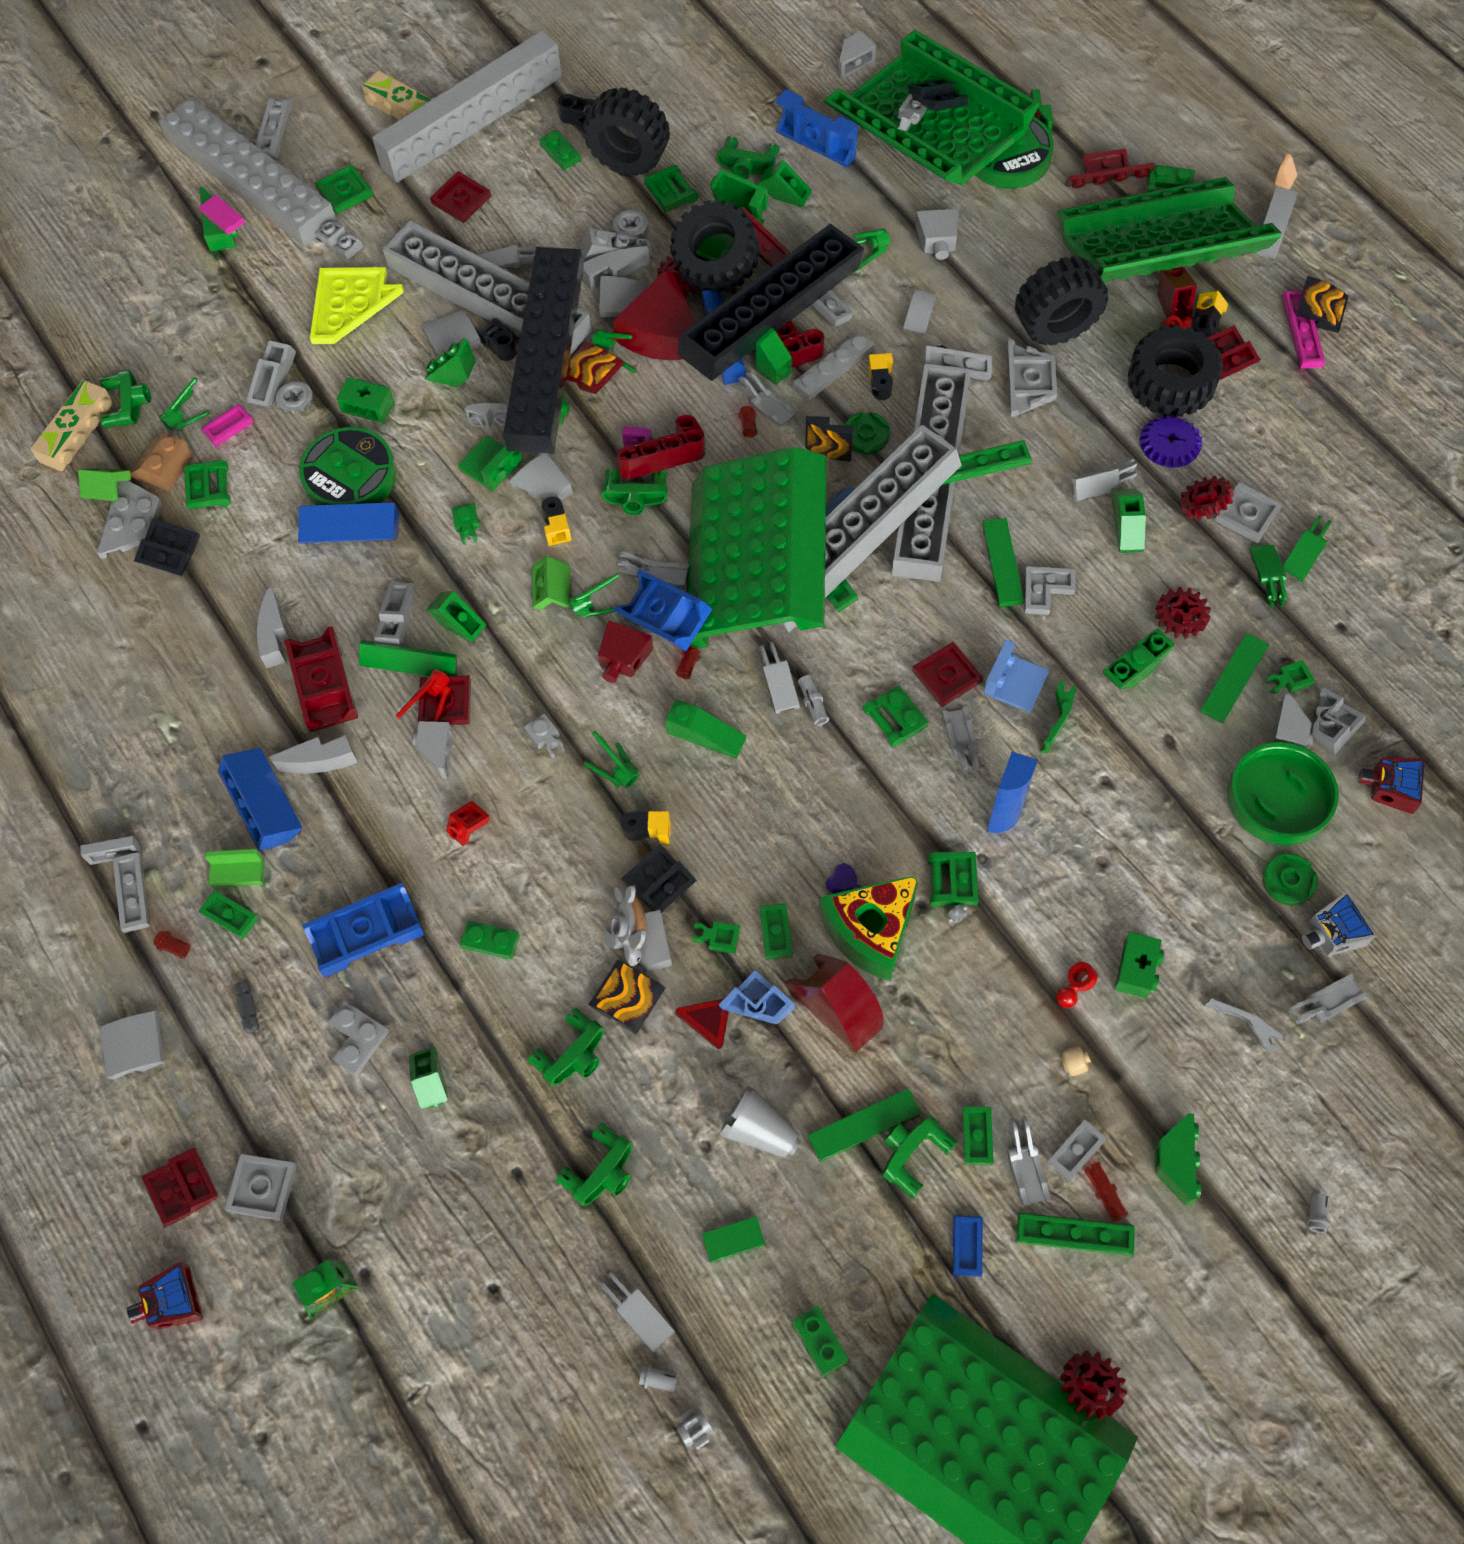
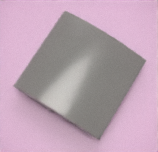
(617, 294)
(450, 329)
(132, 1044)

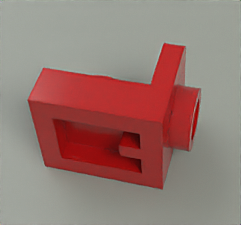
(466, 821)

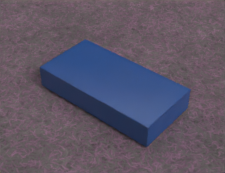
(967, 1246)

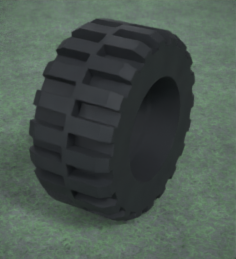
(638, 116)
(707, 221)
(1061, 300)
(1180, 348)

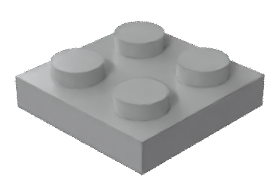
(1249, 513)
(261, 1187)

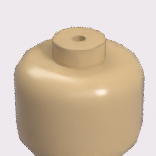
(1075, 1060)

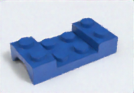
(815, 131)
(665, 610)
(363, 929)

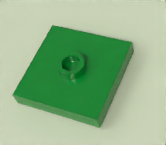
(344, 189)

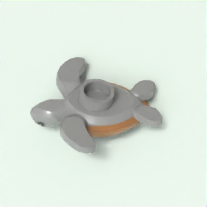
(628, 925)

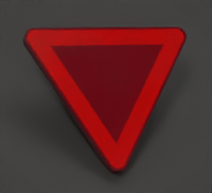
(706, 1020)

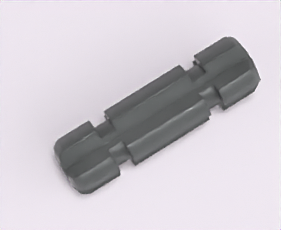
(246, 1007)

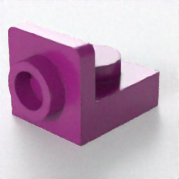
(635, 435)

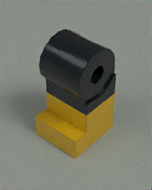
(1208, 315)
(881, 382)
(554, 514)
(647, 825)

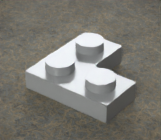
(1044, 581)
(363, 1037)

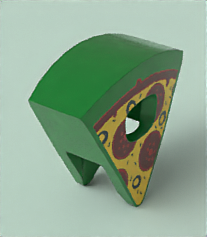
(870, 923)

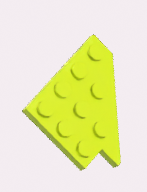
(348, 299)

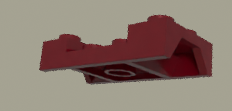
(321, 681)

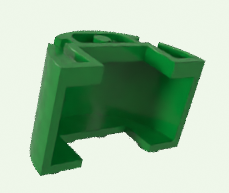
(744, 194)

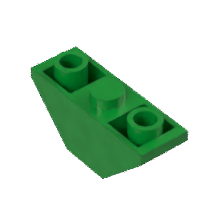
(453, 365)
(1129, 519)
(1139, 660)
(1178, 1160)

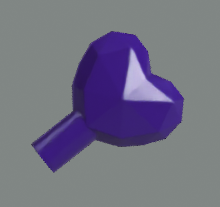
(842, 880)

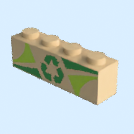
(392, 95)
(72, 425)

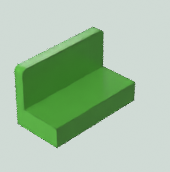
(101, 483)
(550, 583)
(235, 867)

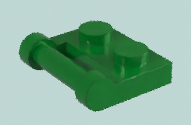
(1167, 177)
(666, 192)
(198, 484)
(901, 711)
(961, 875)

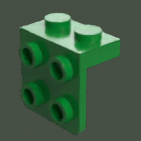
(489, 463)

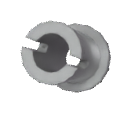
(1319, 1209)
(657, 1378)

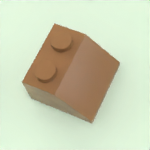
(162, 462)

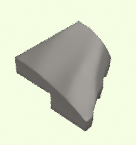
(542, 479)
(655, 948)

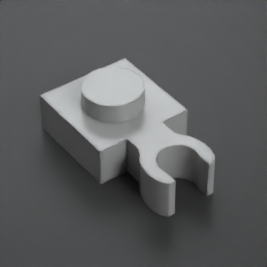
(543, 733)

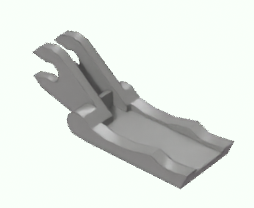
(510, 256)
(766, 401)
(1102, 482)
(669, 572)
(779, 681)
(962, 737)
(1330, 1000)
(1260, 1029)
(1027, 1166)
(640, 1315)

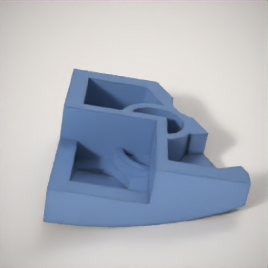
(758, 1000)

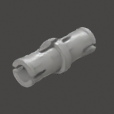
(813, 700)

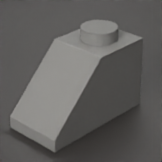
(856, 54)
(1292, 724)
(435, 745)

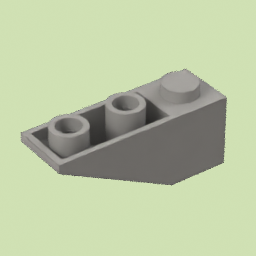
(599, 242)

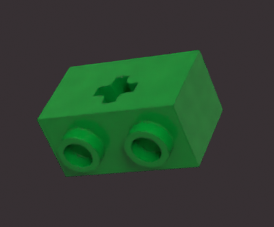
(365, 400)
(1132, 978)
(820, 1342)

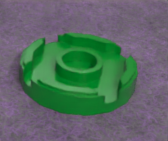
(869, 432)
(1290, 879)

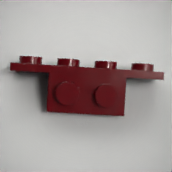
(1107, 166)

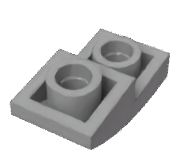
(338, 240)
(919, 312)
(486, 413)

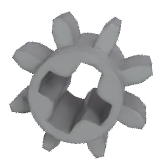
(694, 1428)

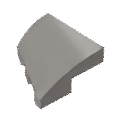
(1335, 721)

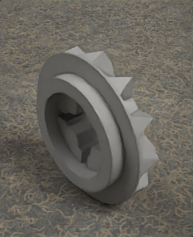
(630, 217)
(298, 389)

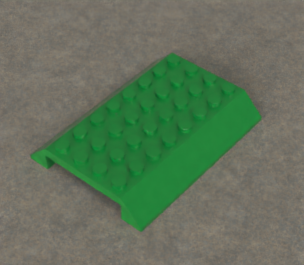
(947, 141)
(1162, 230)
(759, 542)
(984, 1438)

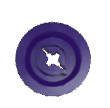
(1159, 450)

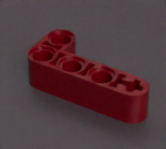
(803, 346)
(663, 452)

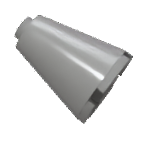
(759, 1126)

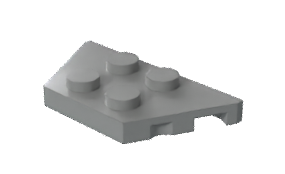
(1030, 378)
(128, 518)

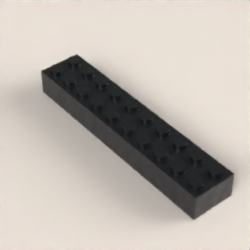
(769, 301)
(544, 351)

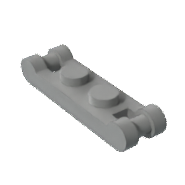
(273, 126)

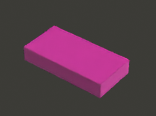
(221, 214)
(227, 425)

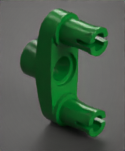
(746, 162)
(131, 397)
(634, 495)
(577, 1057)
(905, 1143)
(608, 1173)

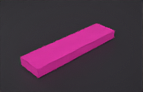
(1303, 333)

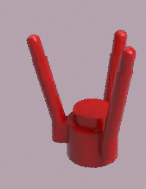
(434, 685)

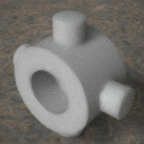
(957, 913)

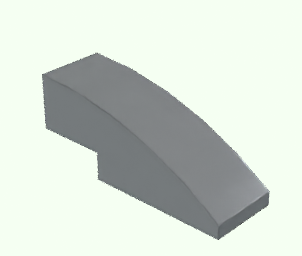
(1279, 215)
(615, 263)
(270, 373)
(395, 614)
(271, 630)
(315, 757)

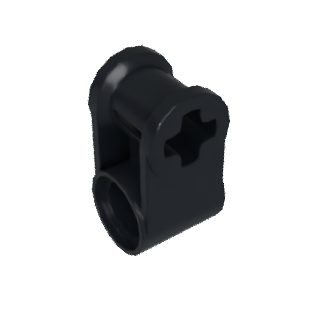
(574, 109)
(498, 340)

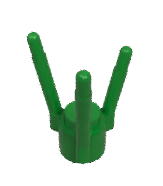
(876, 240)
(604, 340)
(173, 417)
(582, 602)
(625, 772)

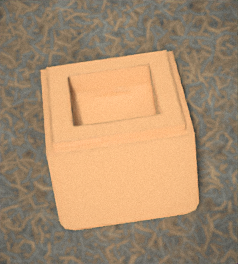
(1286, 173)

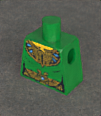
(324, 1286)

